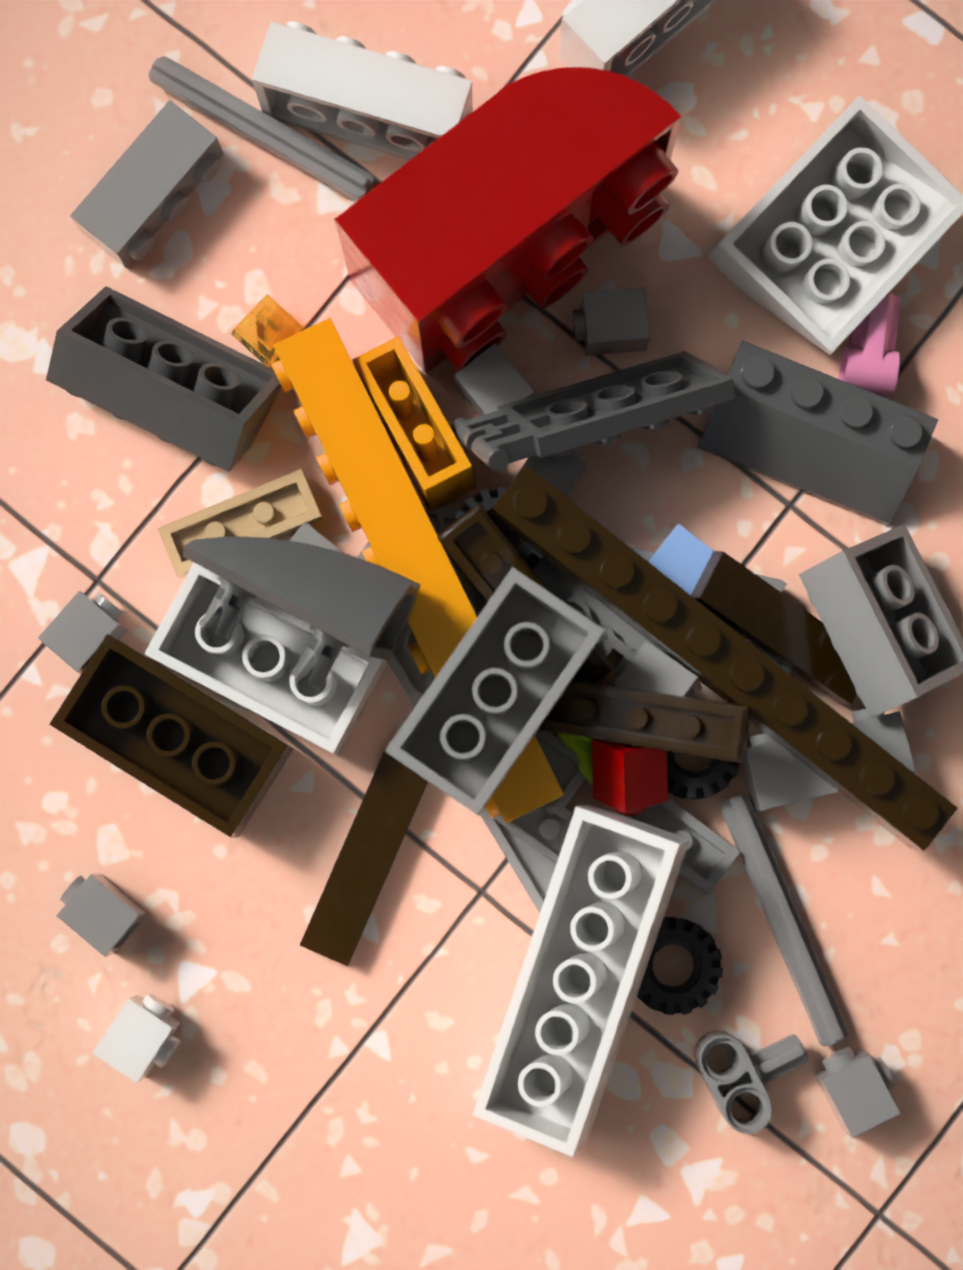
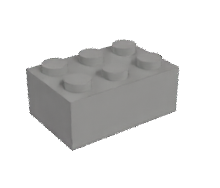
(886, 620)

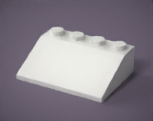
(839, 227)

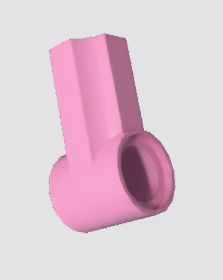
(871, 355)

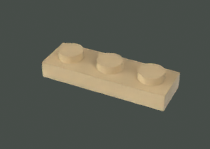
(260, 512)

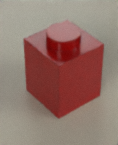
(628, 776)

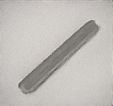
(260, 128)
(784, 920)

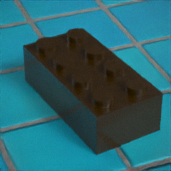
(171, 736)

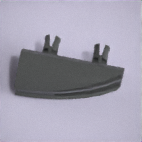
(332, 591)

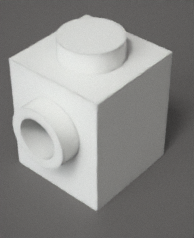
(139, 1037)

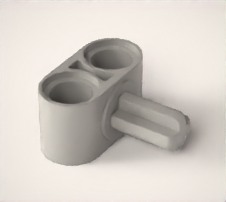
(747, 1074)

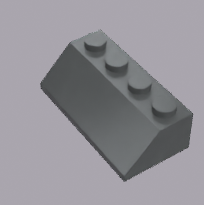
(163, 377)
(818, 433)

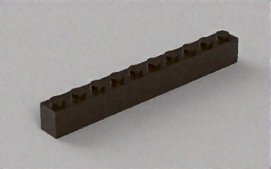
(723, 660)

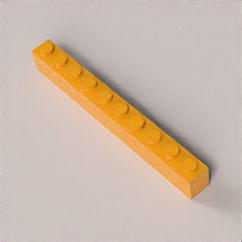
(394, 523)

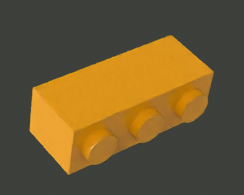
(415, 423)

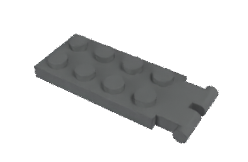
(595, 410)

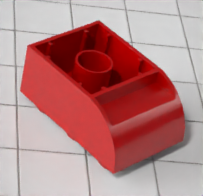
(509, 207)

